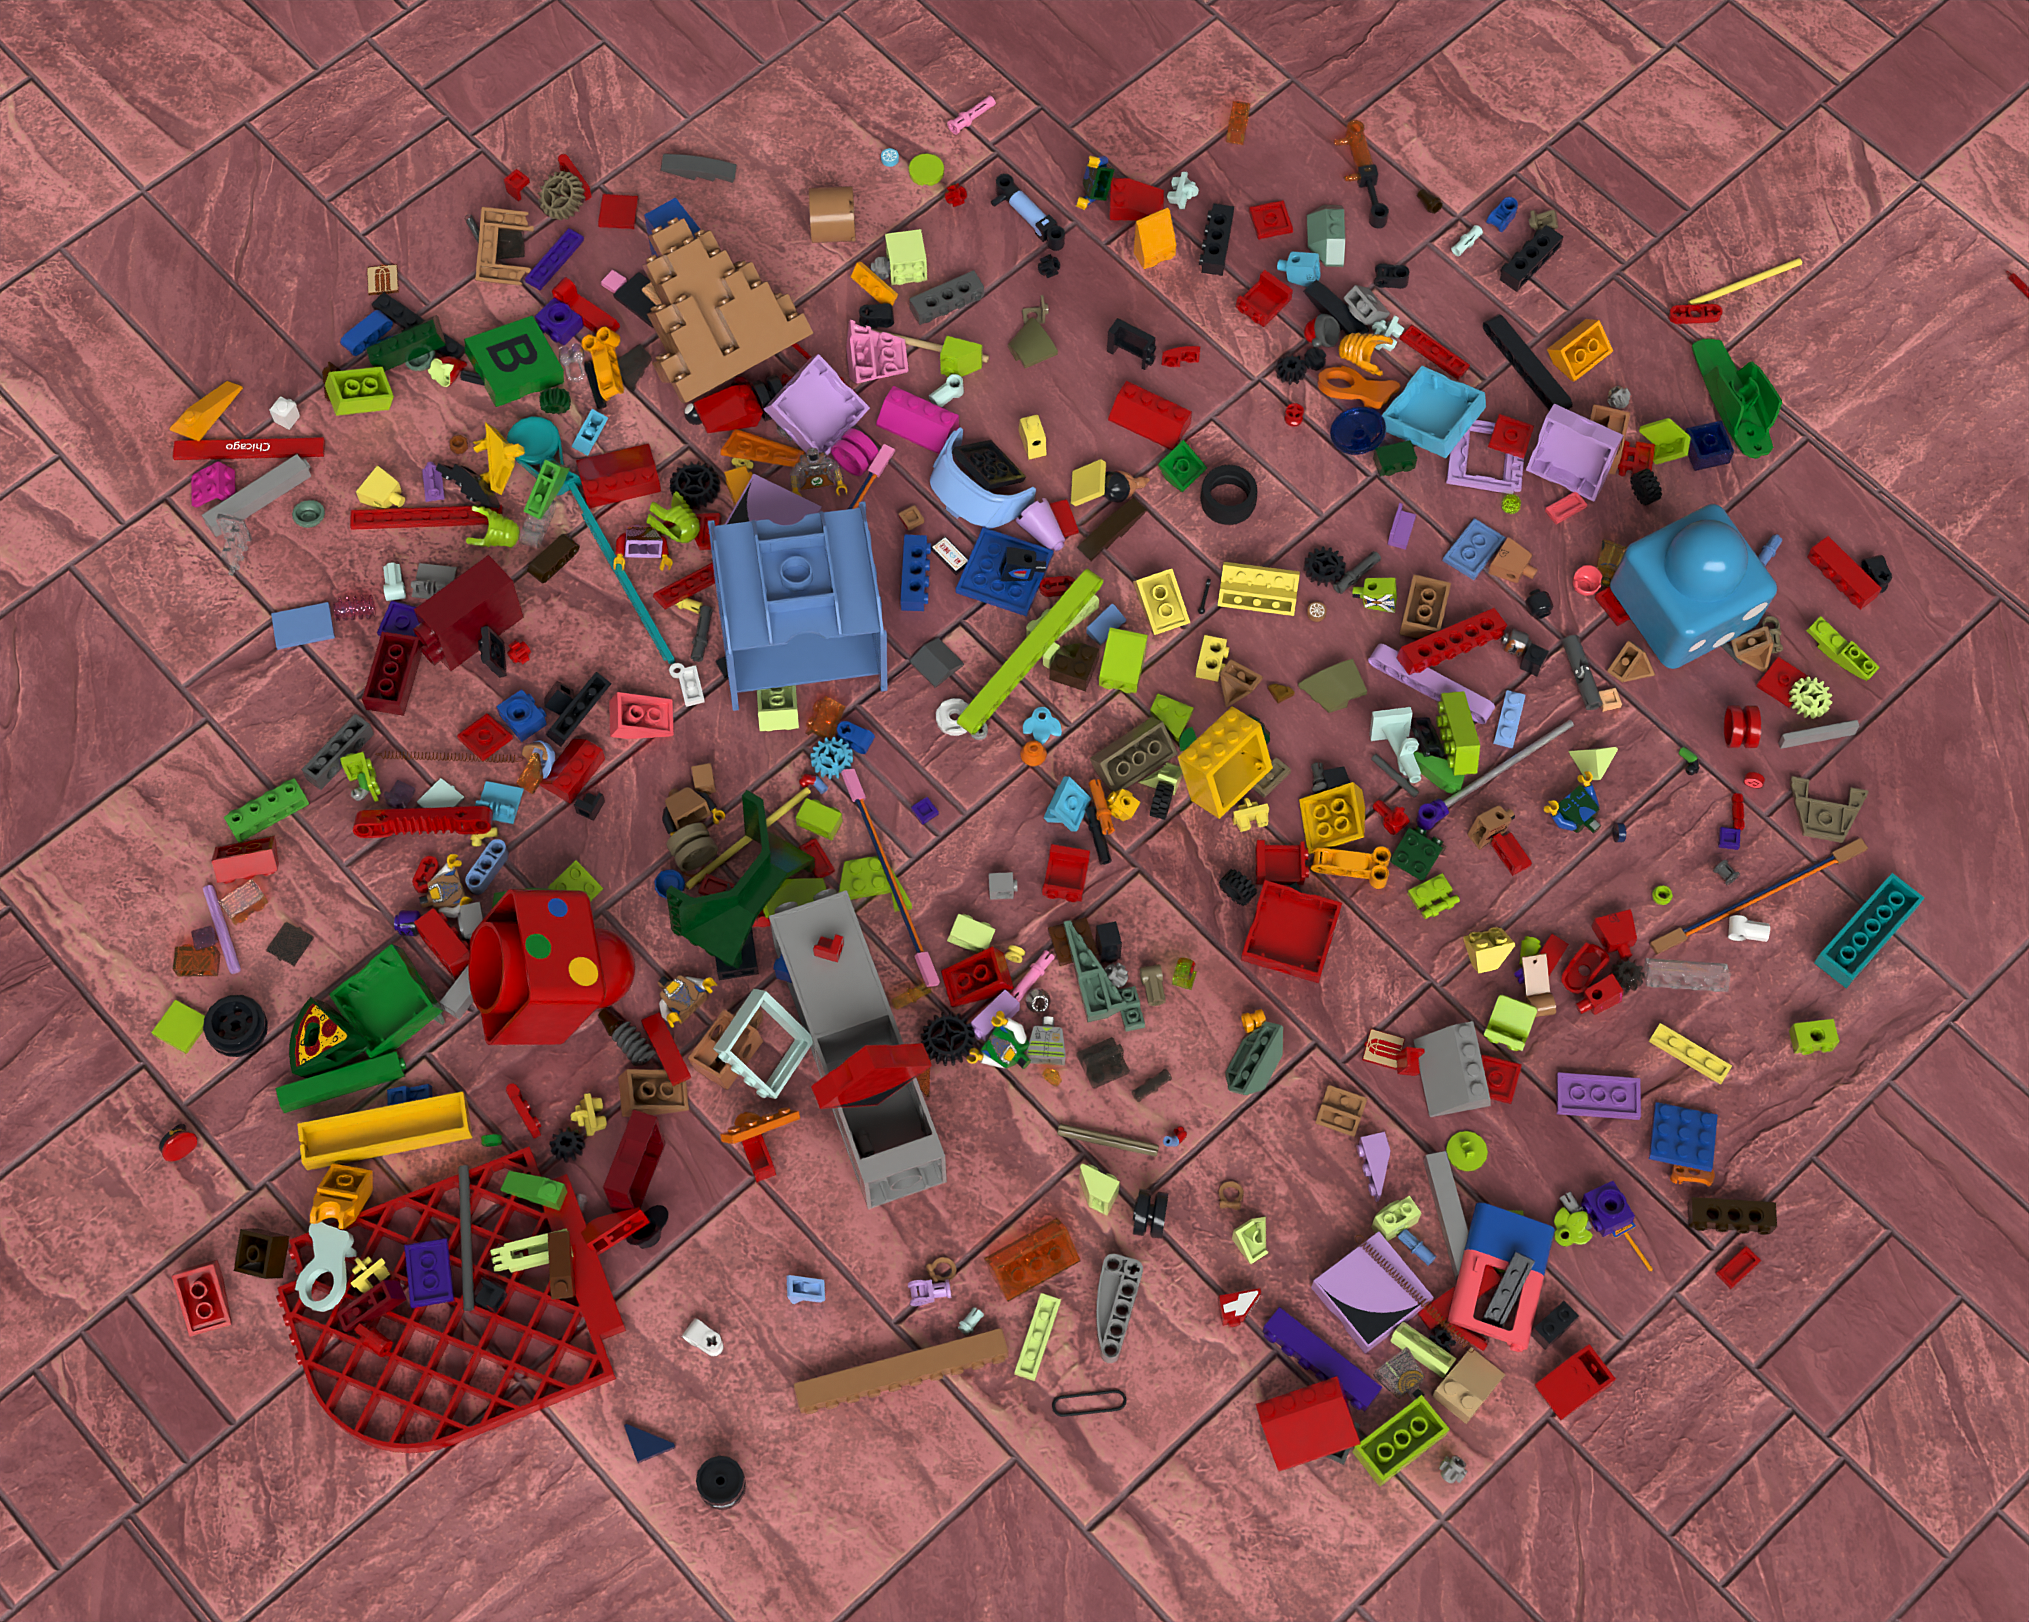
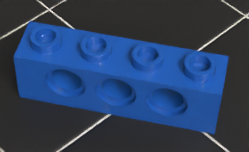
(914, 546)

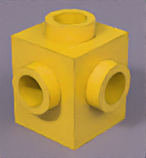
(1122, 804)

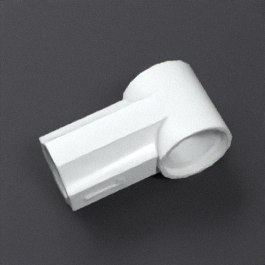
(1741, 929)

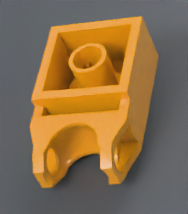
(342, 1194)

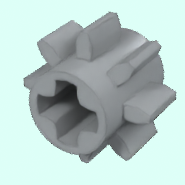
(881, 267)
(1619, 397)
(1117, 974)
(1453, 1469)

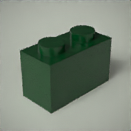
(1395, 458)

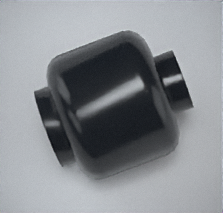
(1539, 604)

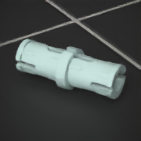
(1467, 240)

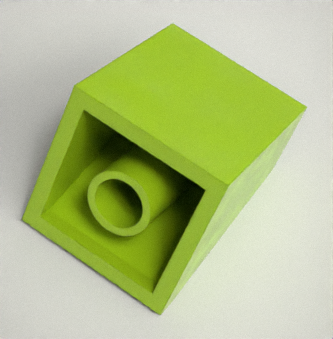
(1123, 660)

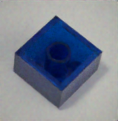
(1709, 446)

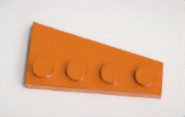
(756, 448)

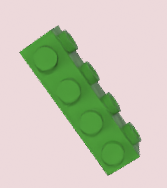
(266, 810)

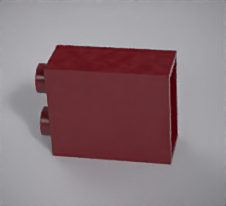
(454, 615)

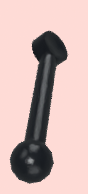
(1201, 610)

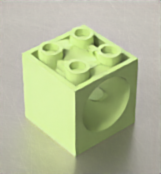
(906, 257)

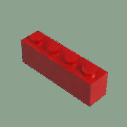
(1844, 572)

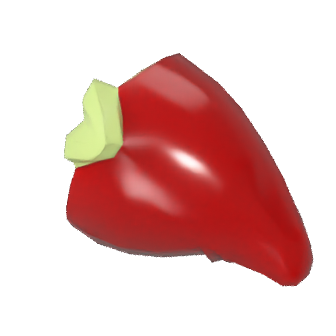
(446, 369)

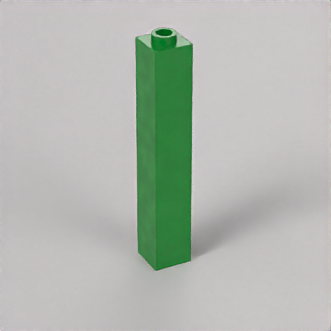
(340, 1082)

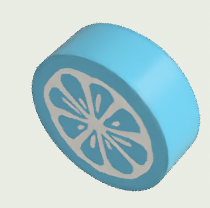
(889, 157)

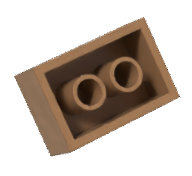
(1424, 607)

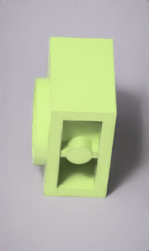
(1396, 1218)

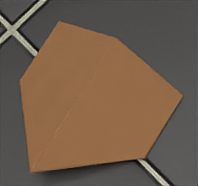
(1754, 648)
(1631, 664)
(1237, 682)

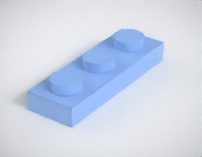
(1509, 719)

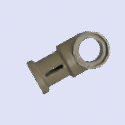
(1775, 633)

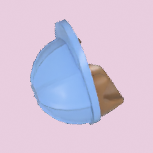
(546, 754)

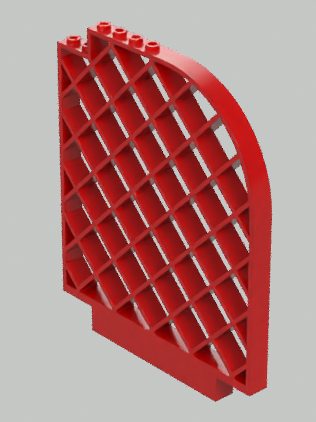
(591, 1291)

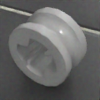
(979, 736)

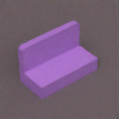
(1401, 528)

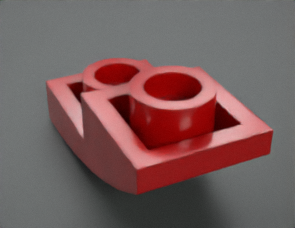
(1187, 353)
(1554, 950)

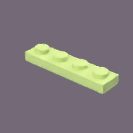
(1037, 1336)

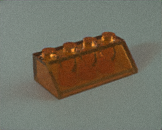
(1032, 1259)

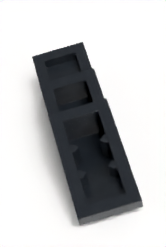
(1330, 304)

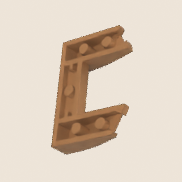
(491, 221)

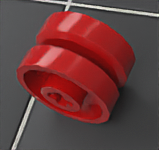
(1742, 726)

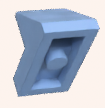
(805, 1289)

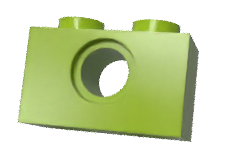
(1823, 1029)

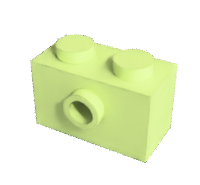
(971, 933)

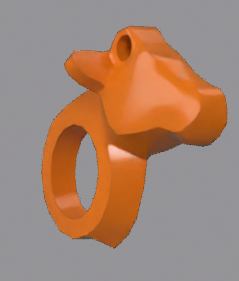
(1372, 393)

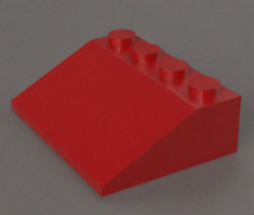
(618, 476)
(1308, 1423)

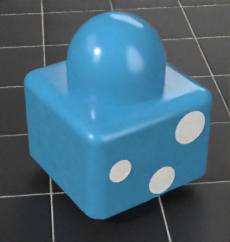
(1693, 586)

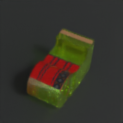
(1184, 974)

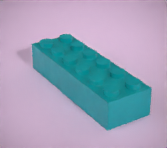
(1869, 930)

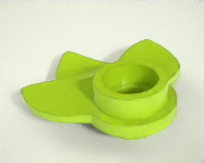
(1572, 1224)

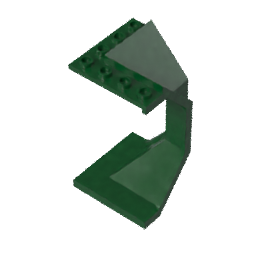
(725, 918)

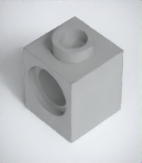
(1002, 885)

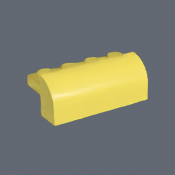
(1258, 588)

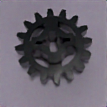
(1333, 568)

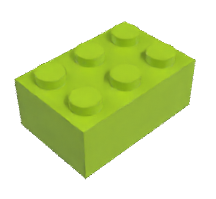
(359, 391)

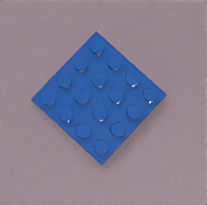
(983, 576)

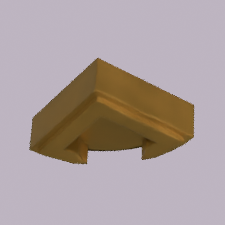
(1280, 692)

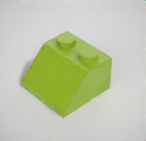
(960, 357)

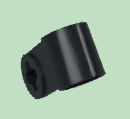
(1393, 276)
(879, 315)
(1877, 570)

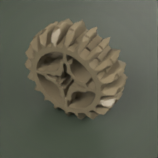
(563, 184)

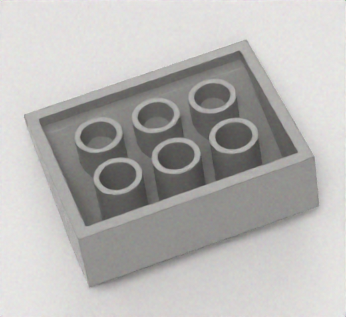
(1452, 1070)

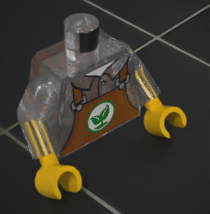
(816, 471)

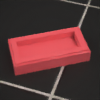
(1566, 507)

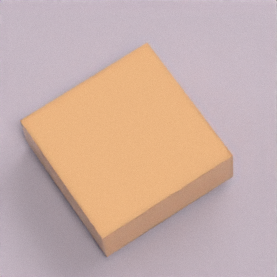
(1610, 699)

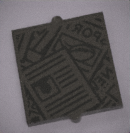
(289, 943)

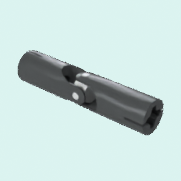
(1581, 670)

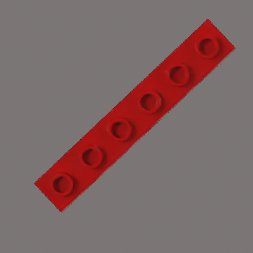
(1451, 641)

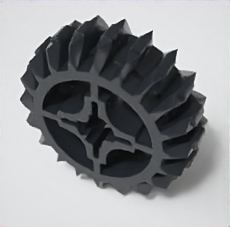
(695, 477)
(955, 1035)

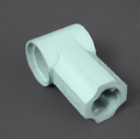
(947, 392)
(393, 587)

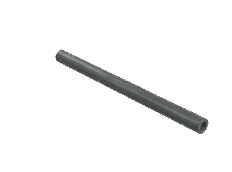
(466, 1238)

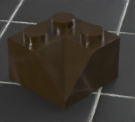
(1074, 665)
(261, 1253)

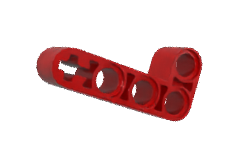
(592, 316)

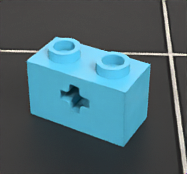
(589, 432)

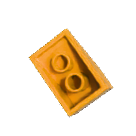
(1154, 239)

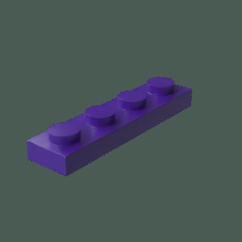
(554, 259)

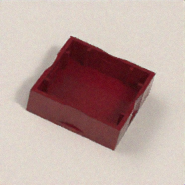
(634, 1162)

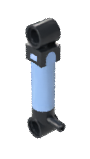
(1044, 226)

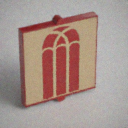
(1382, 1049)

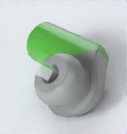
(362, 790)

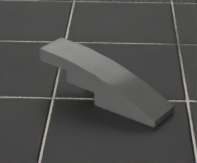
(696, 166)

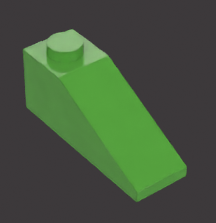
(546, 488)
(1439, 773)
(535, 1189)

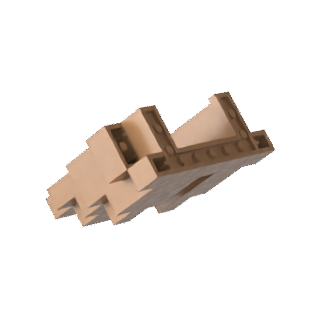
(712, 312)

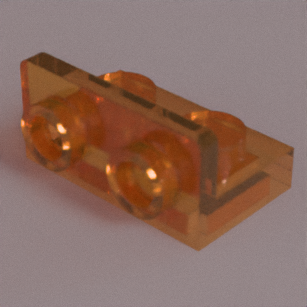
(825, 718)

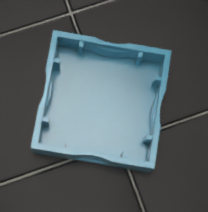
(1434, 411)

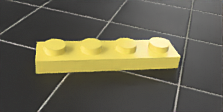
(1690, 1053)

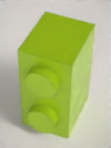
(819, 818)

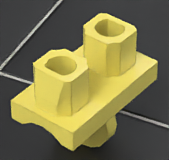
(1250, 812)
(586, 1116)
(378, 1269)

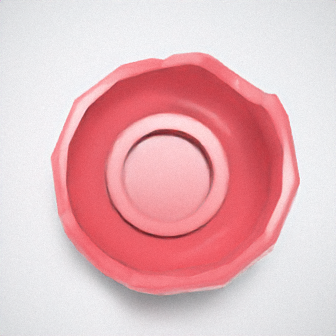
(1587, 580)

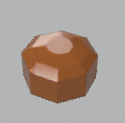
(458, 444)

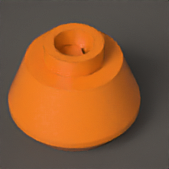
(1033, 753)

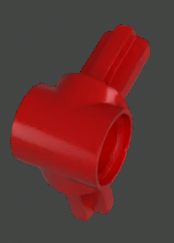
(1394, 819)

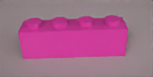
(917, 420)

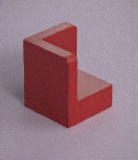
(515, 183)
(829, 948)
(1409, 1061)

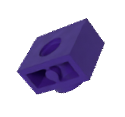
(559, 331)
(1602, 1218)

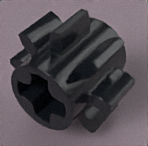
(1049, 266)
(1315, 359)
(1447, 1339)

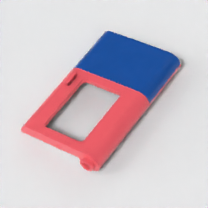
(1492, 1242)

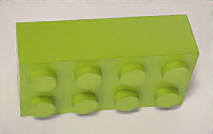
(1458, 733)
(1400, 1440)

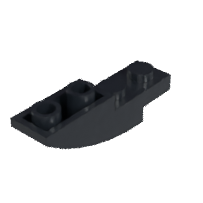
(471, 484)

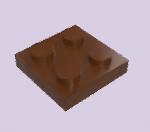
(1060, 943)

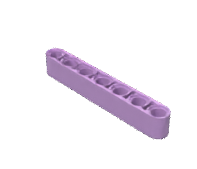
(1429, 682)

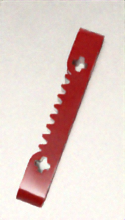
(474, 821)

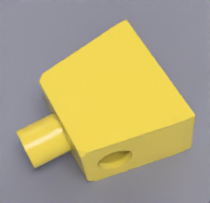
(1030, 431)
(380, 490)

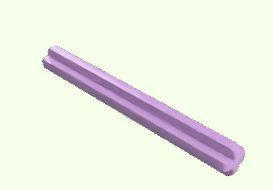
(221, 929)

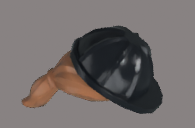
(1122, 485)

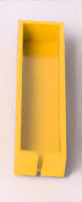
(384, 1130)

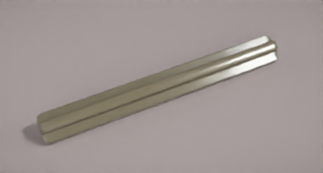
(1108, 1140)

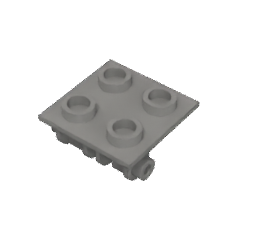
(431, 579)

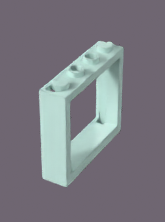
(790, 1060)

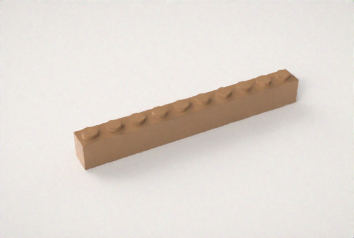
(901, 1371)

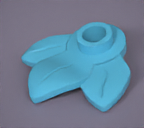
(1042, 727)

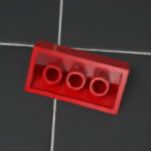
(1150, 415)

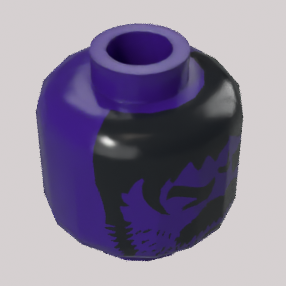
(405, 922)

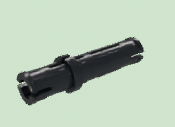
(1098, 837)

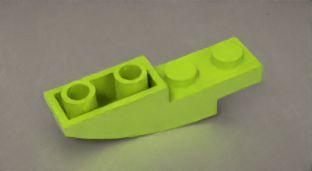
(1840, 651)

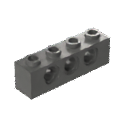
(946, 297)
(346, 741)

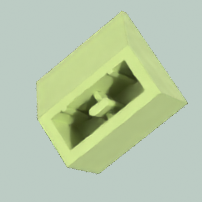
(1098, 1188)

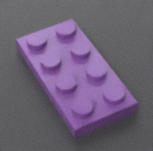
(1598, 1096)

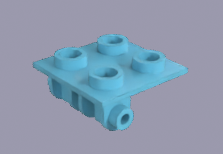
(502, 800)

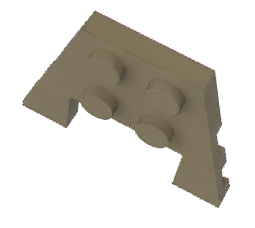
(1824, 818)

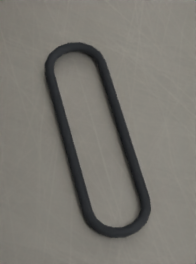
(1089, 1394)

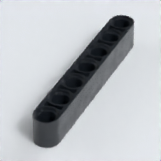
(1526, 363)

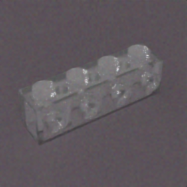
(1687, 975)

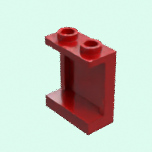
(1264, 299)
(1281, 863)
(1066, 873)

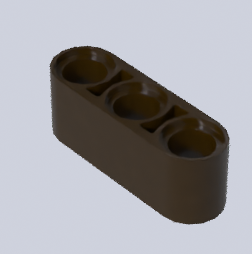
(553, 558)

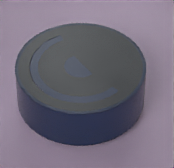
(1619, 832)

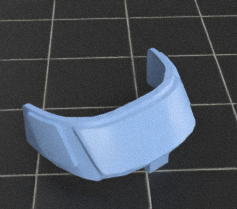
(967, 498)

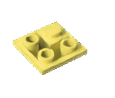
(1488, 948)

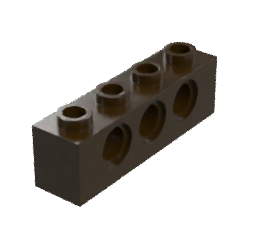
(1763, 1211)

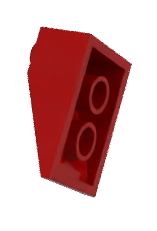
(1133, 199)
(729, 409)
(977, 977)
(202, 1297)

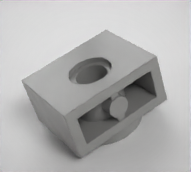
(1365, 305)
(469, 919)

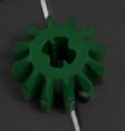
(555, 401)

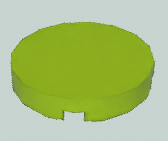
(926, 169)

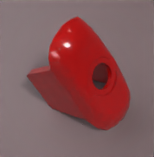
(1590, 956)

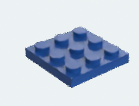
(1683, 1136)

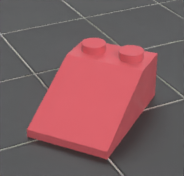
(640, 716)

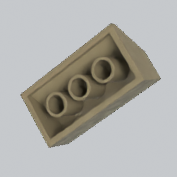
(1134, 755)

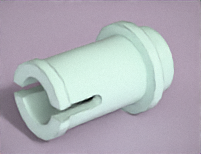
(967, 1325)

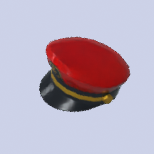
(177, 1143)

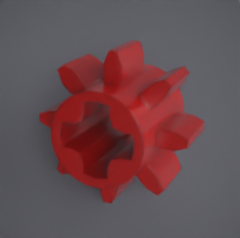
(955, 195)
(519, 652)

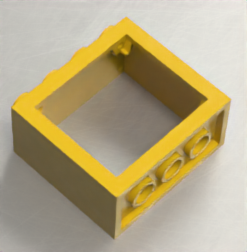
(1225, 762)

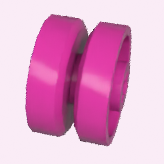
(854, 452)

